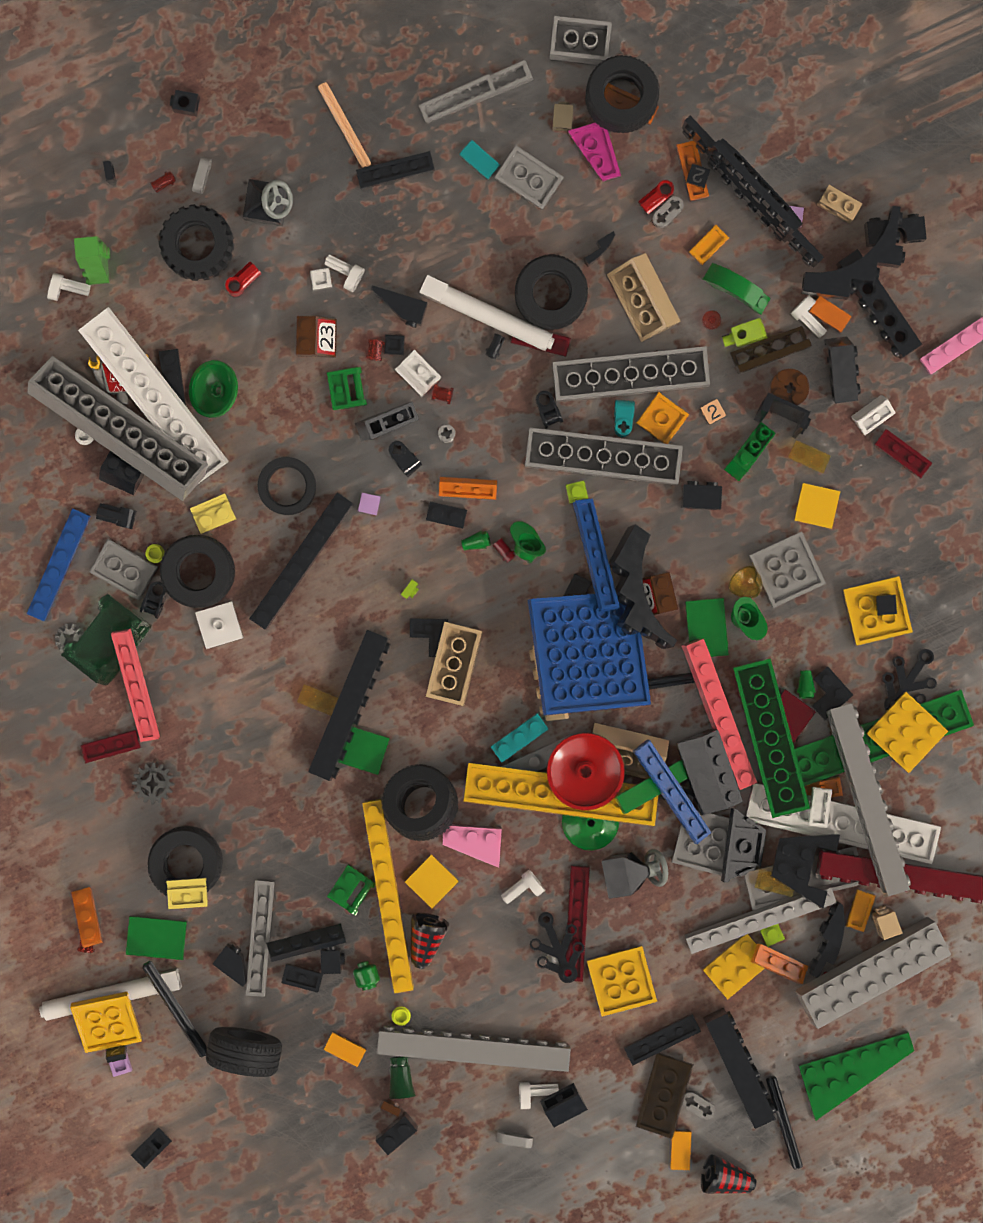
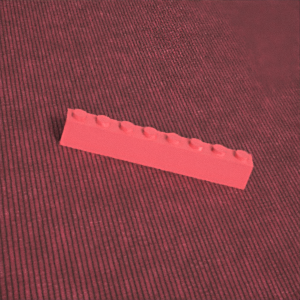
(718, 710)

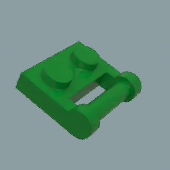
(340, 389)
(345, 886)

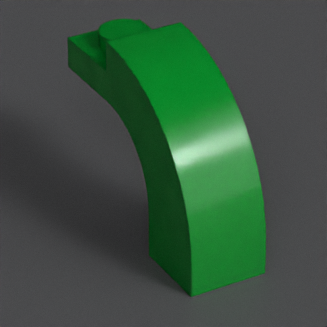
(737, 286)

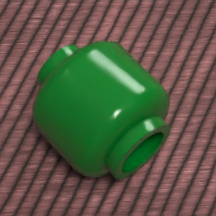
(366, 975)

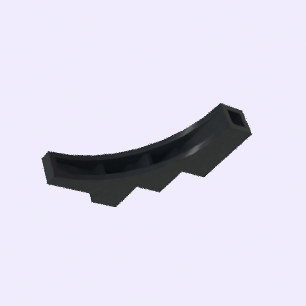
(884, 253)
(630, 591)

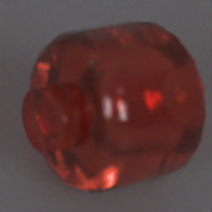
(711, 320)

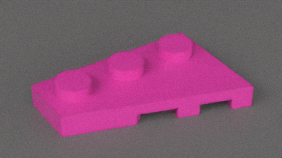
(598, 150)

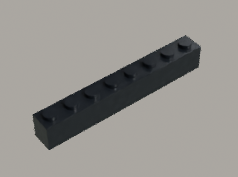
(301, 561)
(349, 705)

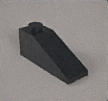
(405, 307)
(386, 421)

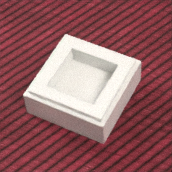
(321, 279)

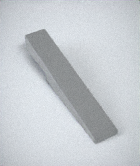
(477, 91)

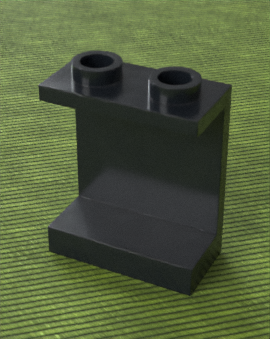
(785, 409)

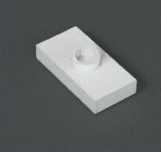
(819, 807)

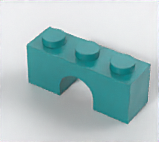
(519, 737)

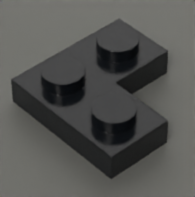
(428, 629)
(835, 692)

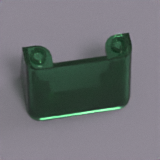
(95, 650)

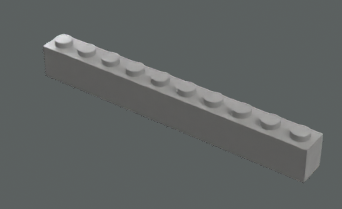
(868, 800)
(474, 1049)

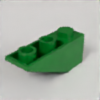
(749, 451)

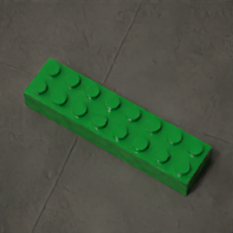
(771, 738)

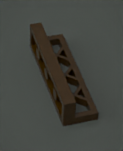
(775, 355)

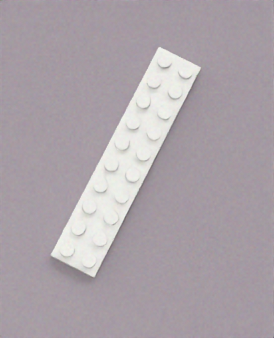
(149, 388)
(915, 838)

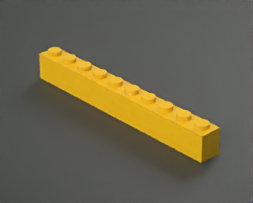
(388, 896)

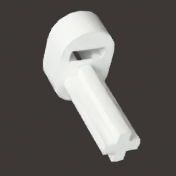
(353, 272)
(59, 282)
(801, 312)
(528, 880)
(527, 1090)

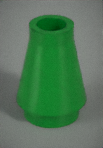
(476, 541)
(806, 685)

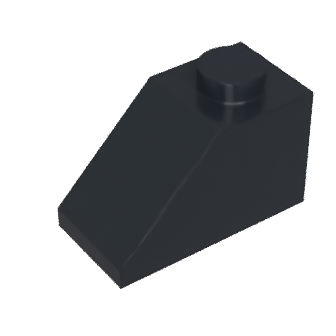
(232, 963)

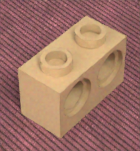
(839, 204)
(886, 922)

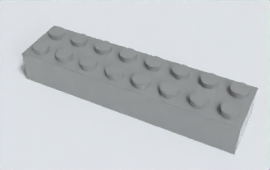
(631, 374)
(603, 456)
(872, 972)

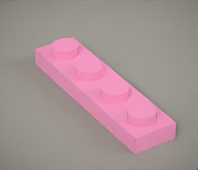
(953, 347)

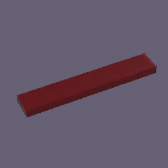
(578, 915)

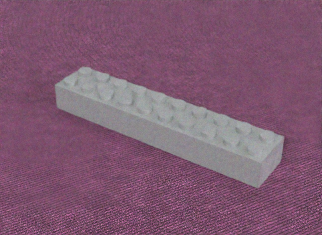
(117, 428)

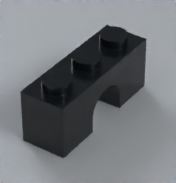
(912, 228)

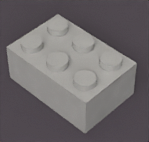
(580, 40)

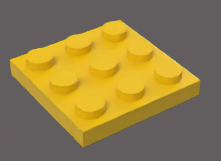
(863, 615)
(907, 732)
(621, 980)
(106, 1022)

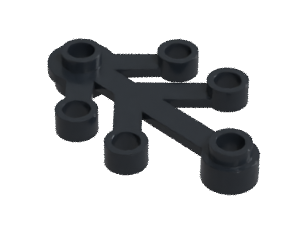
(907, 684)
(558, 951)

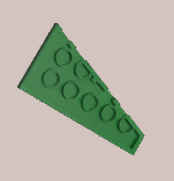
(842, 1074)

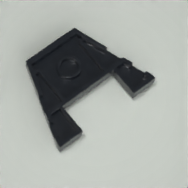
(795, 861)

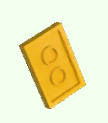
(734, 967)

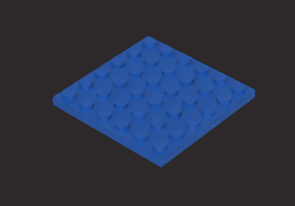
(585, 657)

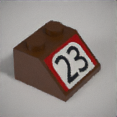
(316, 336)
(660, 593)

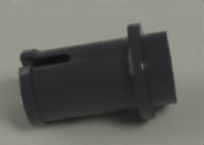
(495, 346)

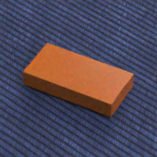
(830, 314)

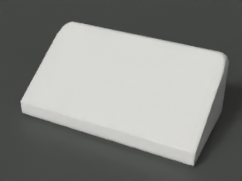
(873, 414)

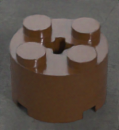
(798, 383)

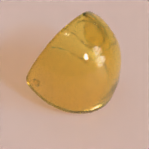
(746, 582)

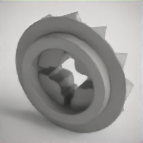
(68, 629)

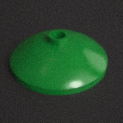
(206, 387)
(587, 836)

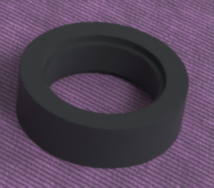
(265, 476)

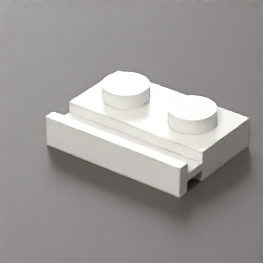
(418, 373)

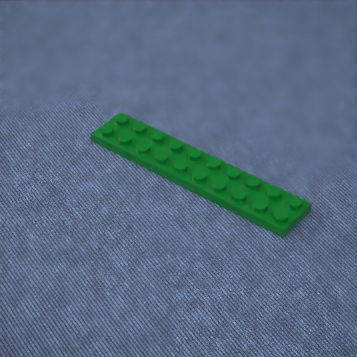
(822, 760)

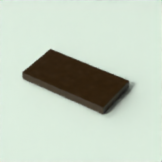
(664, 1095)

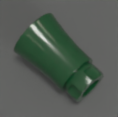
(400, 1078)

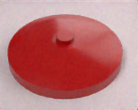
(585, 771)

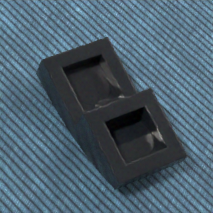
(603, 244)
(151, 1147)

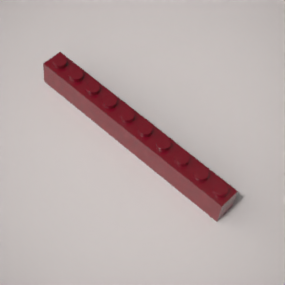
(922, 878)

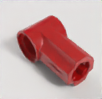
(655, 197)
(244, 278)

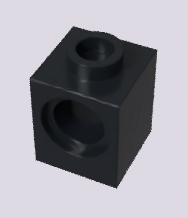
(191, 108)

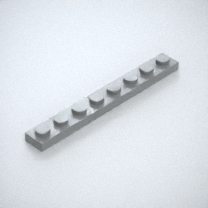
(754, 921)

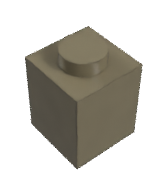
(562, 116)

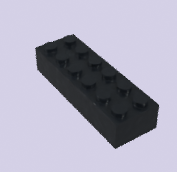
(737, 1062)

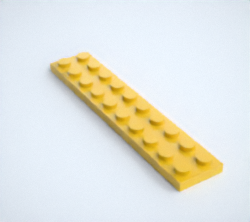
(532, 792)

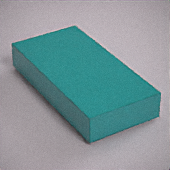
(479, 159)

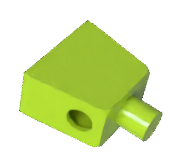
(754, 332)

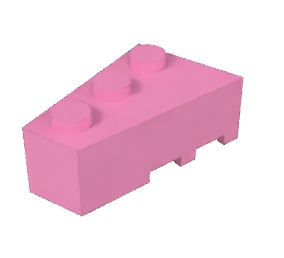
(475, 841)

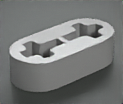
(202, 175)
(665, 209)
(700, 1101)
(514, 1139)

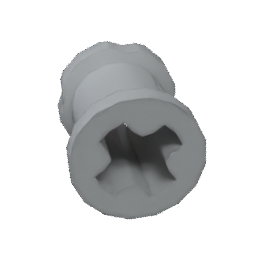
(441, 431)

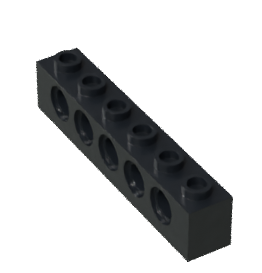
(889, 309)

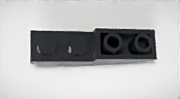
(833, 932)

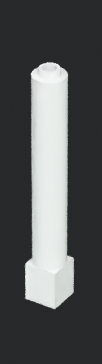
(485, 313)
(136, 989)

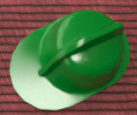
(527, 542)
(749, 619)

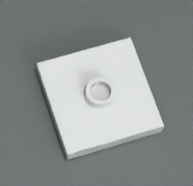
(219, 625)

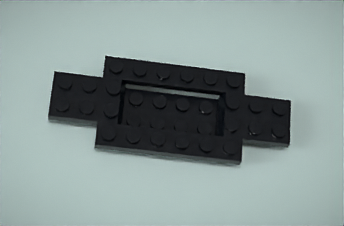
(753, 189)

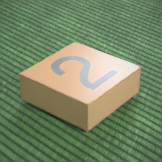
(713, 411)

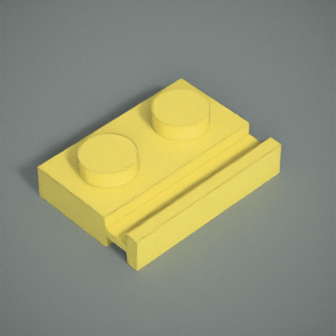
(213, 513)
(187, 893)

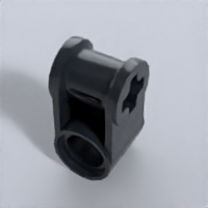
(548, 410)
(406, 460)
(154, 601)

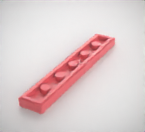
(135, 685)

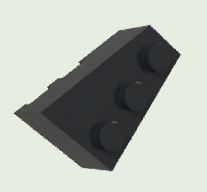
(843, 369)

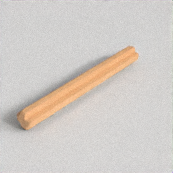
(344, 125)

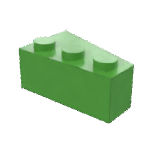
(93, 256)

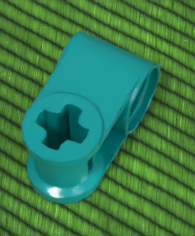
(623, 414)

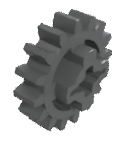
(154, 771)

